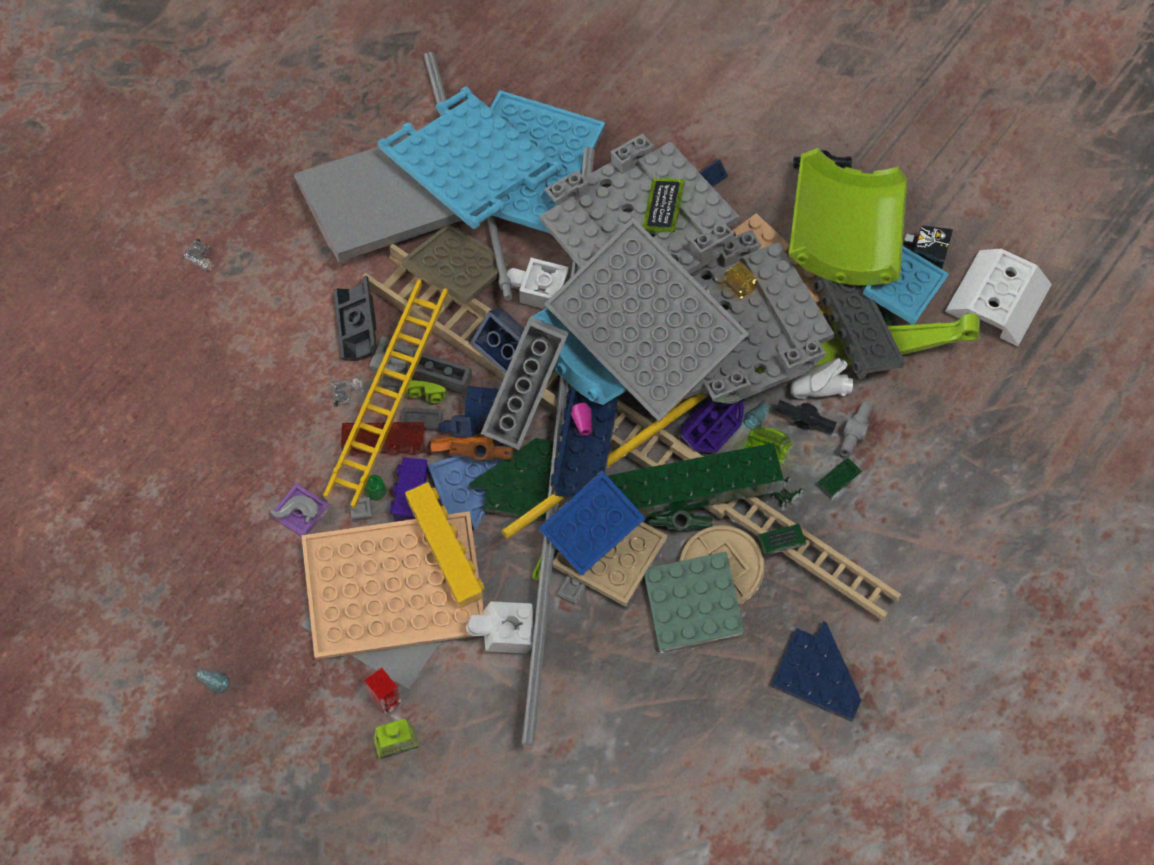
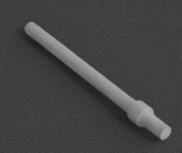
(504, 281)

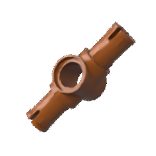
(470, 450)

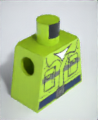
(395, 738)

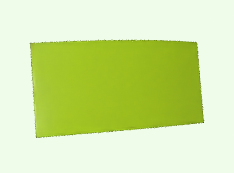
(433, 392)

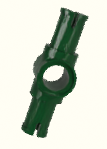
(691, 521)

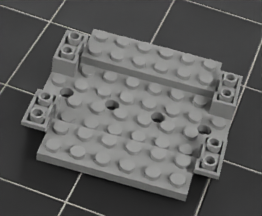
(594, 214)
(778, 315)

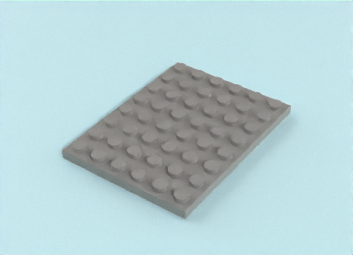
(646, 319)

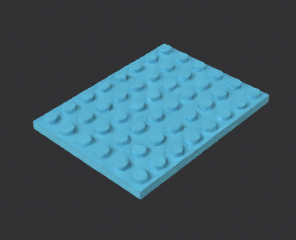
(556, 133)

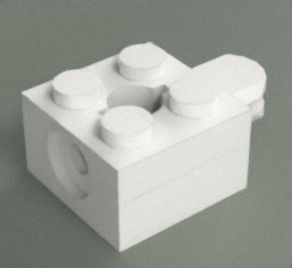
(541, 275)
(499, 632)

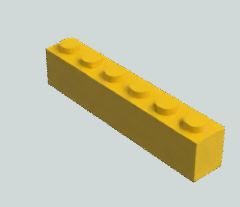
(444, 545)

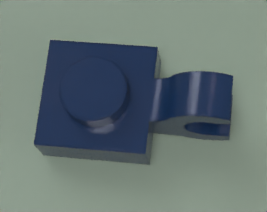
(460, 425)

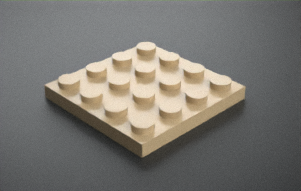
(623, 567)

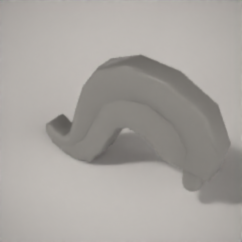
(302, 503)

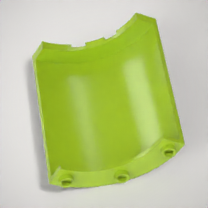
(848, 221)

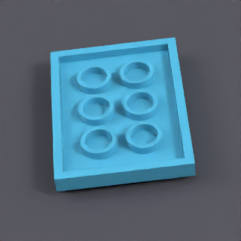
(913, 291)

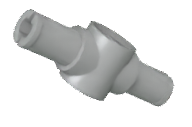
(856, 429)

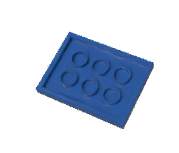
(592, 522)

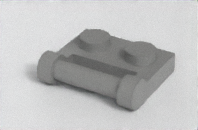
(394, 364)

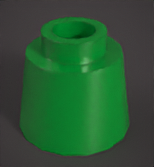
(375, 488)

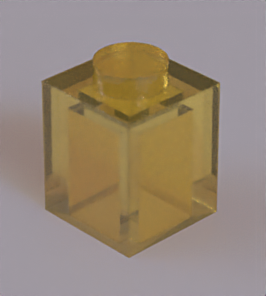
(740, 280)

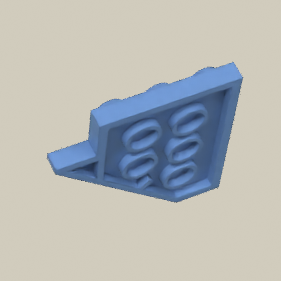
(452, 481)

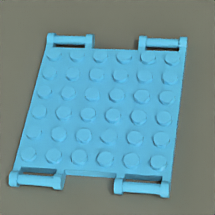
(469, 158)

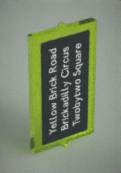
(663, 205)

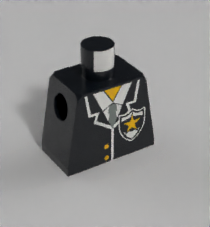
(931, 244)

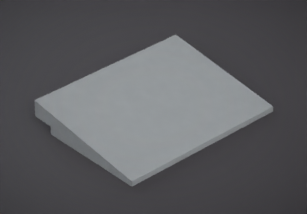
(369, 203)

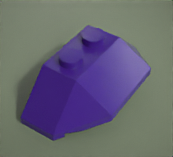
(712, 425)

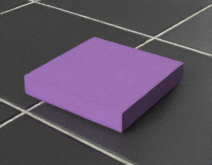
(296, 520)

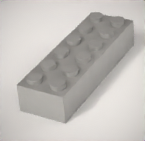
(524, 382)

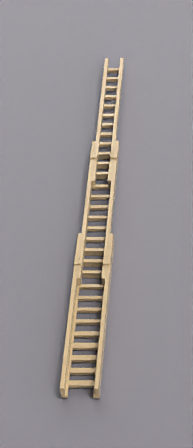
(550, 402)

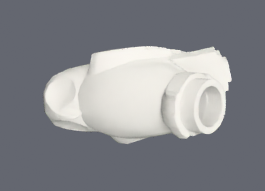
(823, 381)

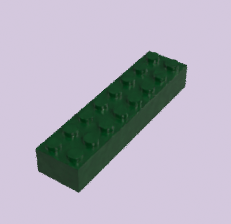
(702, 480)

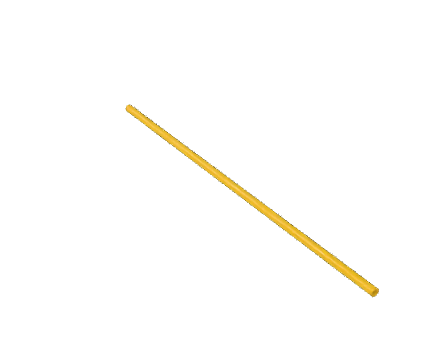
(614, 456)

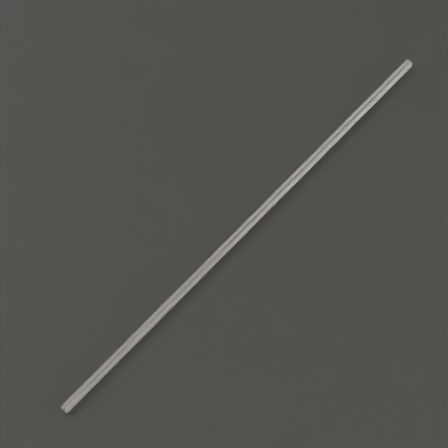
(548, 550)

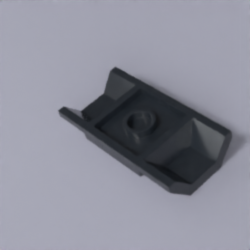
(356, 321)

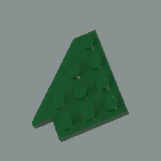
(518, 483)

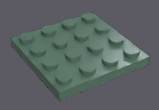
(693, 601)

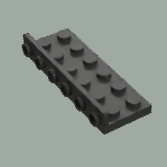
(859, 327)

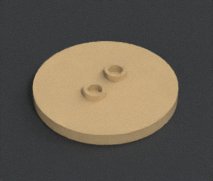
(743, 555)

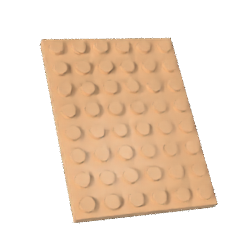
(382, 588)

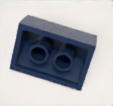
(498, 338)
(479, 403)

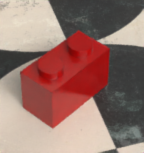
(383, 691)

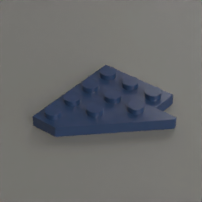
(818, 674)

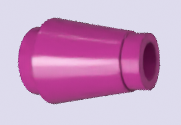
(583, 418)

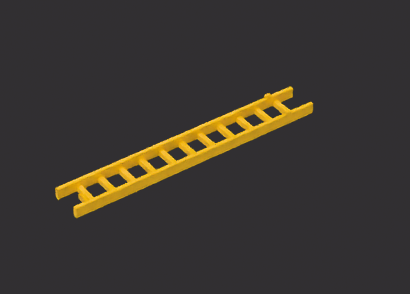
(375, 389)

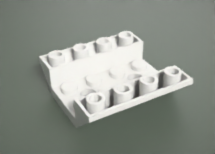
(1016, 296)

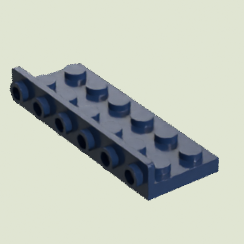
(581, 455)

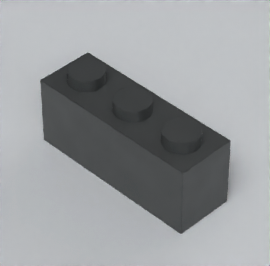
(443, 373)

